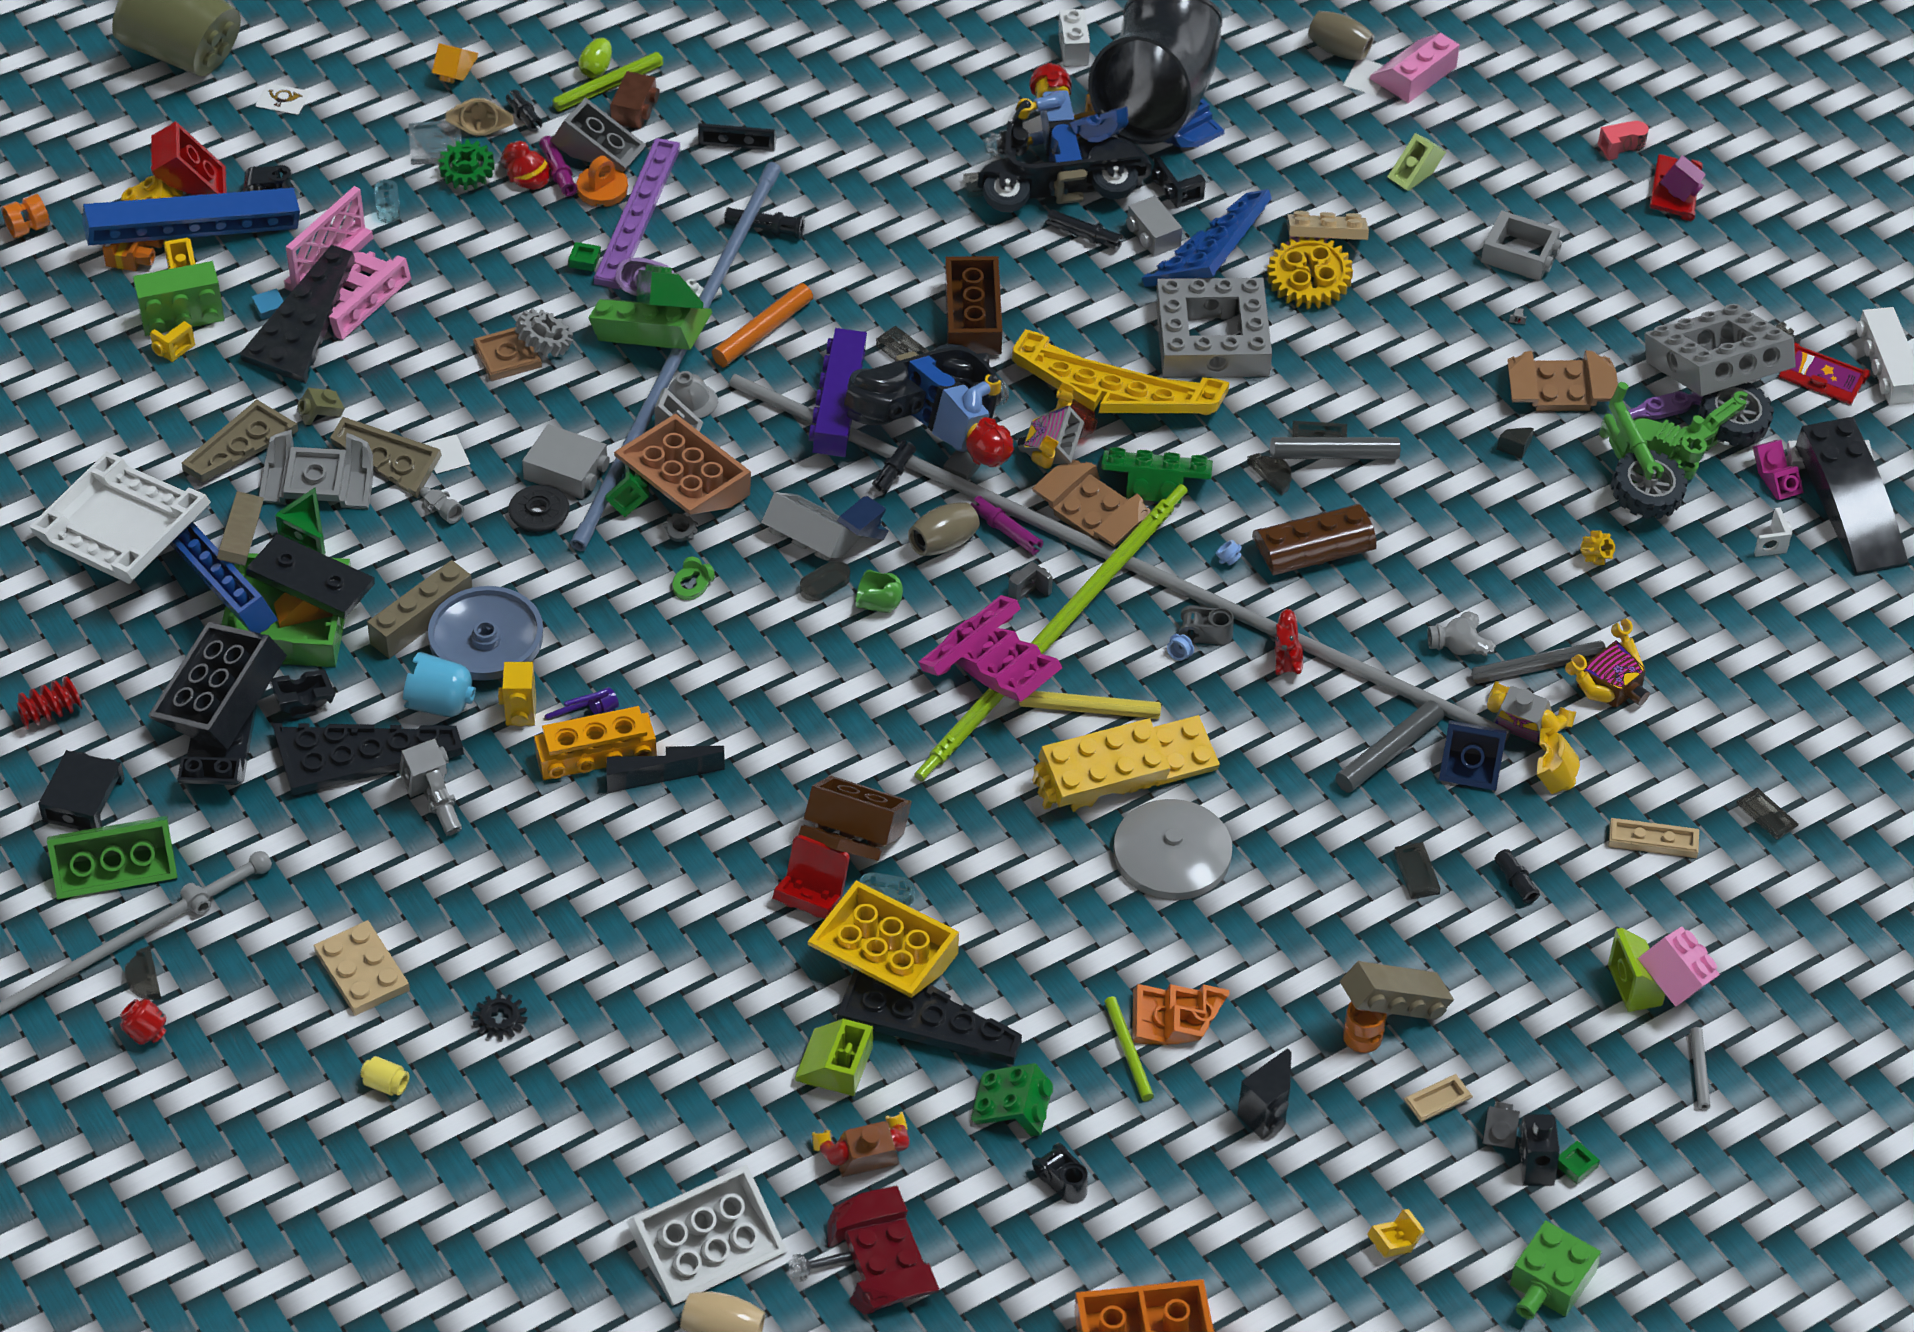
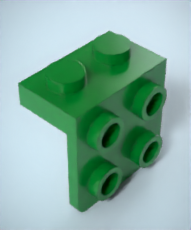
(1016, 1094)

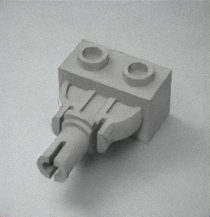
(424, 772)

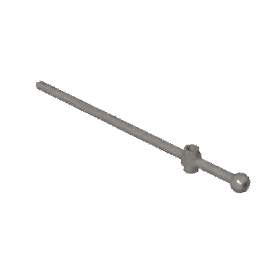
(193, 899)

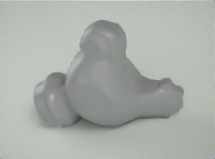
(1460, 636)

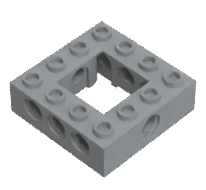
(1719, 349)
(1213, 354)

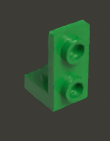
(628, 493)

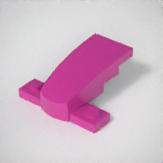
(993, 653)

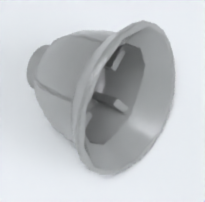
(694, 394)

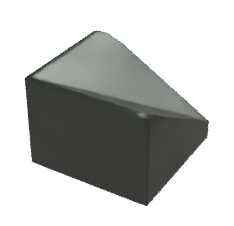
(1515, 441)

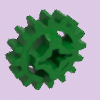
(466, 164)

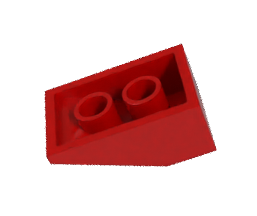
(185, 162)

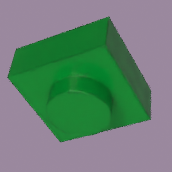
(584, 256)
(1577, 1162)

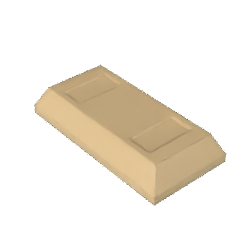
(1438, 1098)

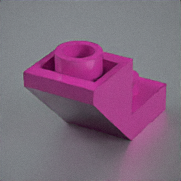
(1772, 467)

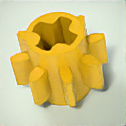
(1597, 547)

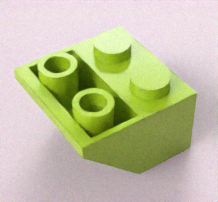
(837, 1056)

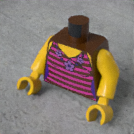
(1614, 672)

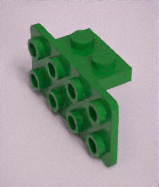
(1155, 475)

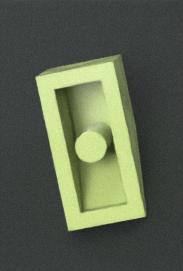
(1416, 162)

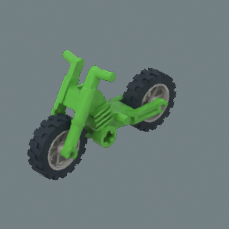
(1660, 450)

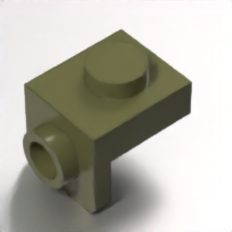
(319, 402)

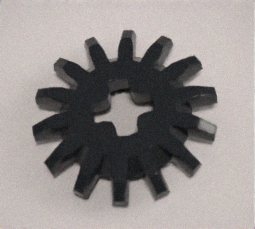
(492, 1008)

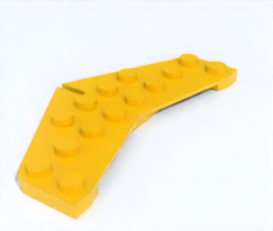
(1117, 387)

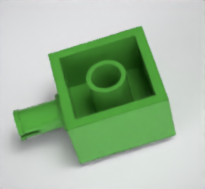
(1553, 1271)

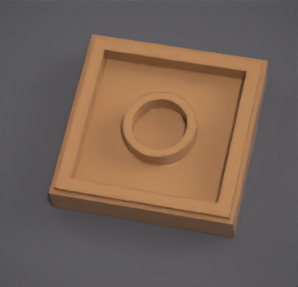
(505, 354)

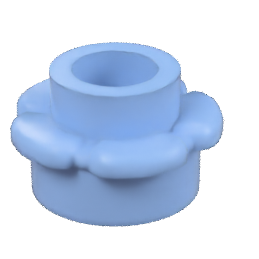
(1229, 552)
(1180, 647)

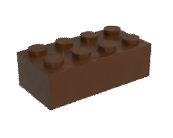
(974, 303)

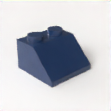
(1472, 755)

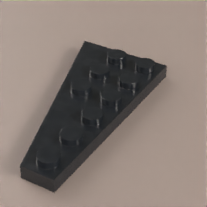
(300, 323)
(351, 752)
(927, 1019)

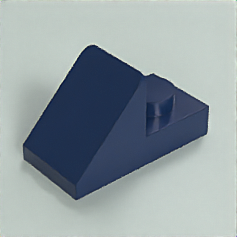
(865, 519)

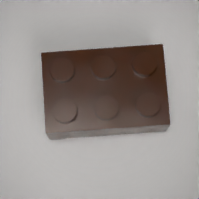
(857, 811)

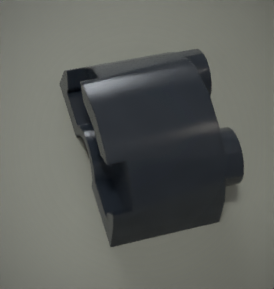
(303, 695)

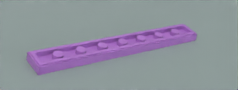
(638, 210)

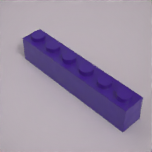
(831, 419)

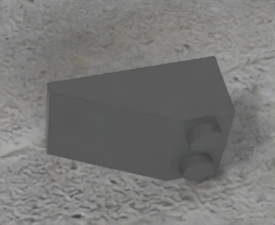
(593, 133)

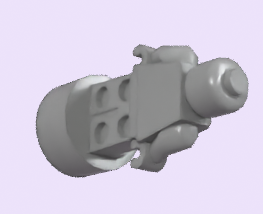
(437, 500)

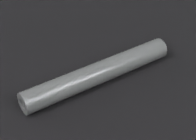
(1700, 1068)

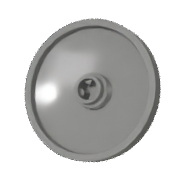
(1172, 849)

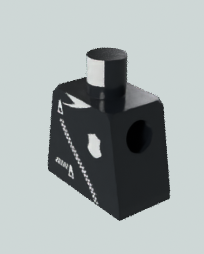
(1537, 1138)

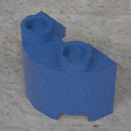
(1102, 128)

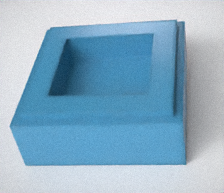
(267, 303)

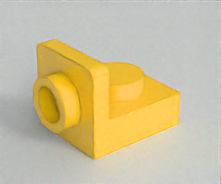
(173, 343)

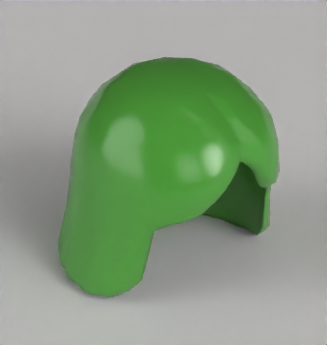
(879, 591)

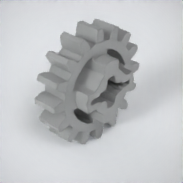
(543, 332)

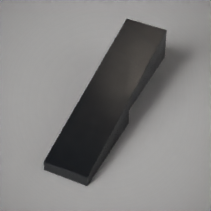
(679, 762)

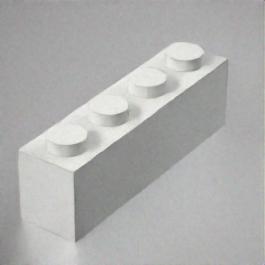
(1889, 353)

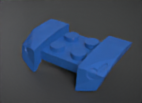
(1199, 130)

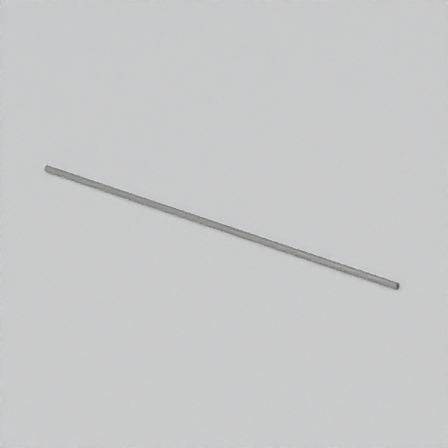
(1133, 564)

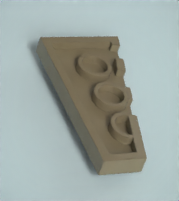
(237, 441)
(394, 456)

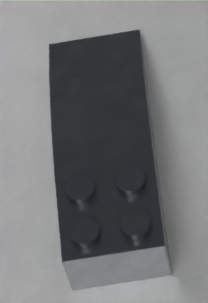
(1852, 494)

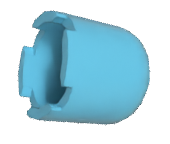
(438, 686)

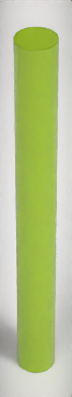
(1129, 1048)

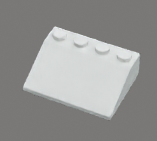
(707, 1235)

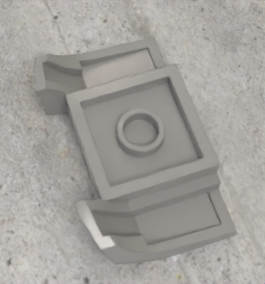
(334, 473)

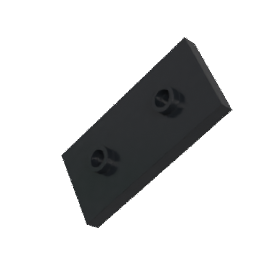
(310, 576)

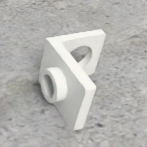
(1781, 533)

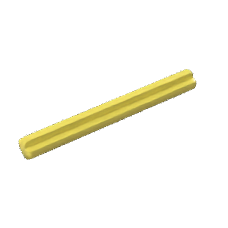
(1092, 704)

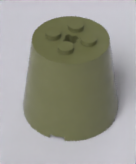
(179, 32)

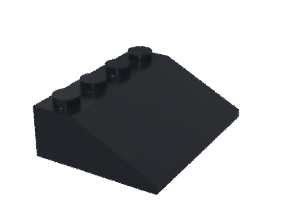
(218, 684)

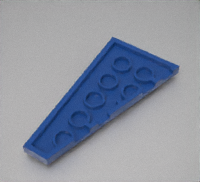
(1208, 251)

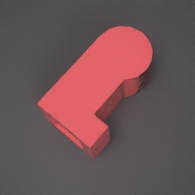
(1622, 137)

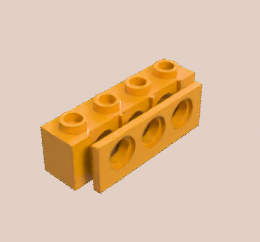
(588, 741)

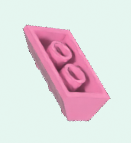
(1418, 67)

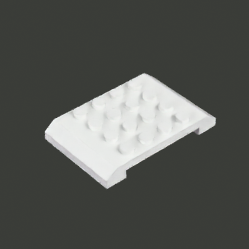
(118, 518)

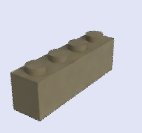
(411, 613)
(1396, 990)

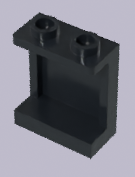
(79, 790)

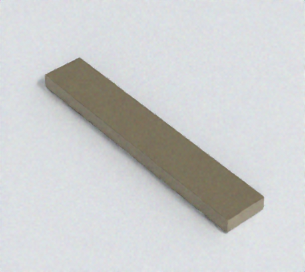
(240, 528)

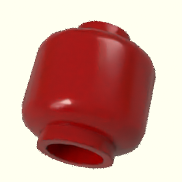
(143, 1021)

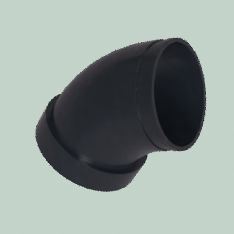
(1157, 66)

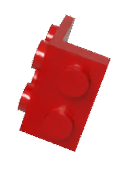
(813, 877)

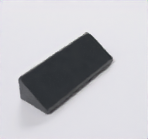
(736, 137)

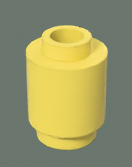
(384, 1076)

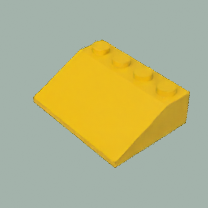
(886, 940)

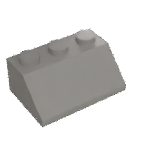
(808, 526)

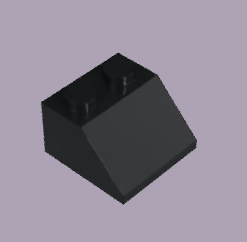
(1266, 1096)

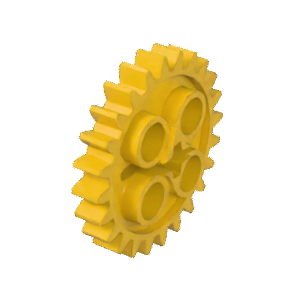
(1293, 278)

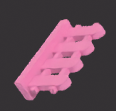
(368, 292)

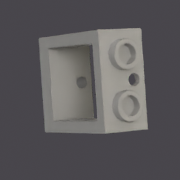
(1519, 261)

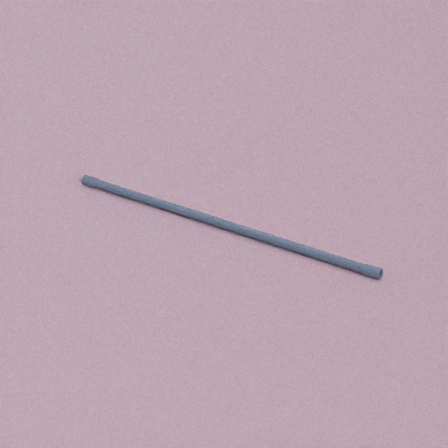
(587, 527)

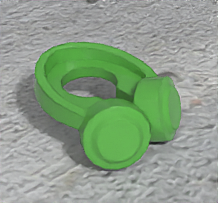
(691, 567)

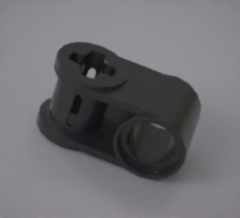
(267, 178)
(1060, 1169)

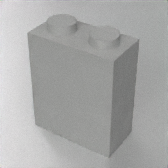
(565, 461)

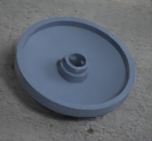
(486, 629)

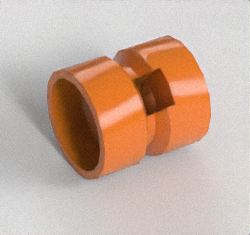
(33, 211)
(1363, 1029)

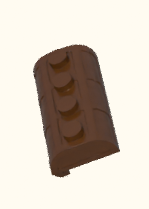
(1316, 539)

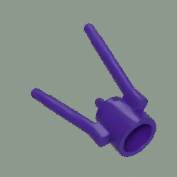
(599, 702)

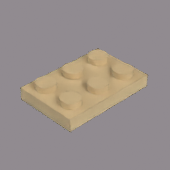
(1327, 226)
(361, 967)

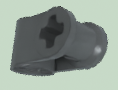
(1209, 625)

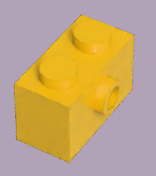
(518, 693)

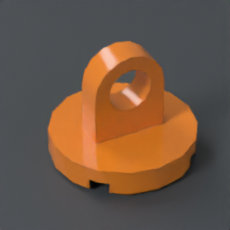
(602, 183)

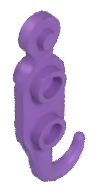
(1666, 405)

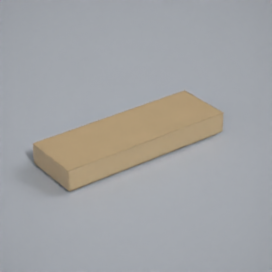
(1654, 838)

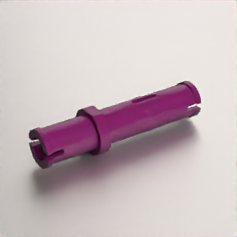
(560, 172)
(998, 519)

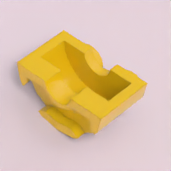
(1559, 763)

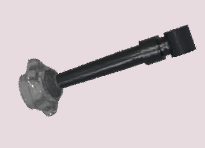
(801, 1266)

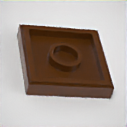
(840, 842)

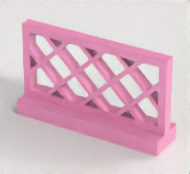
(350, 236)

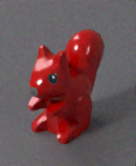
(1288, 648)

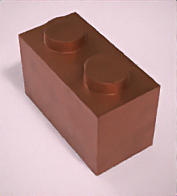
(634, 99)

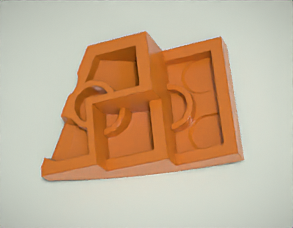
(1174, 1013)

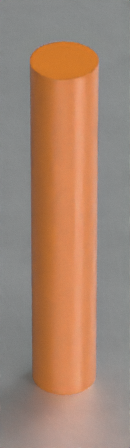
(762, 325)

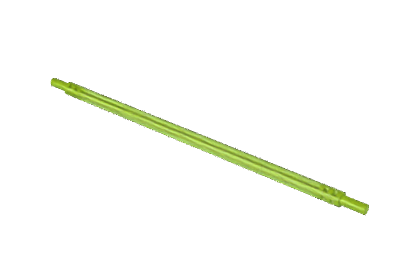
(1056, 626)

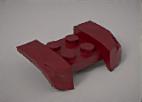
(881, 1249)

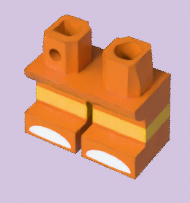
(130, 254)

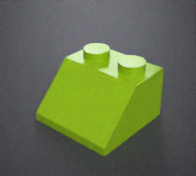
(1632, 979)

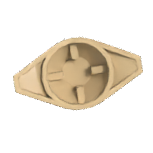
(479, 117)

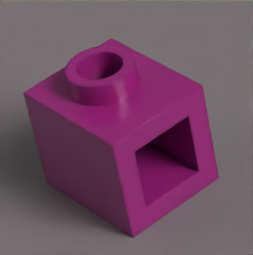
(1683, 179)

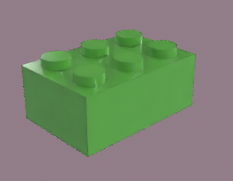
(178, 296)

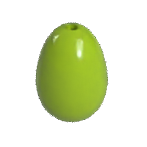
(595, 58)

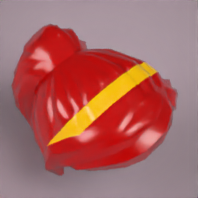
(525, 166)

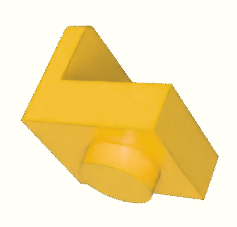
(1397, 1236)

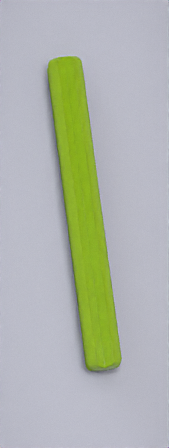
(606, 81)

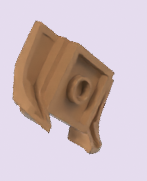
(1562, 383)
(1090, 504)

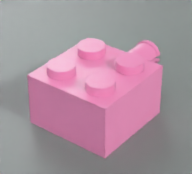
(1679, 965)

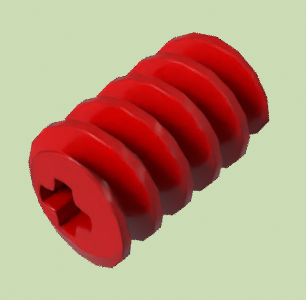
(48, 701)

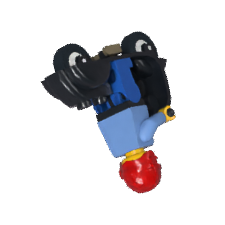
(1073, 167)
(943, 389)

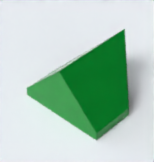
(302, 522)

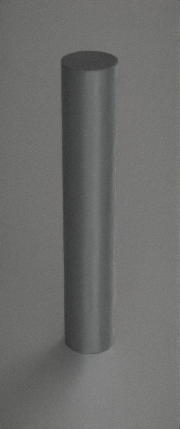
(1335, 448)
(1389, 746)

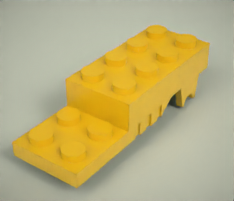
(1122, 761)

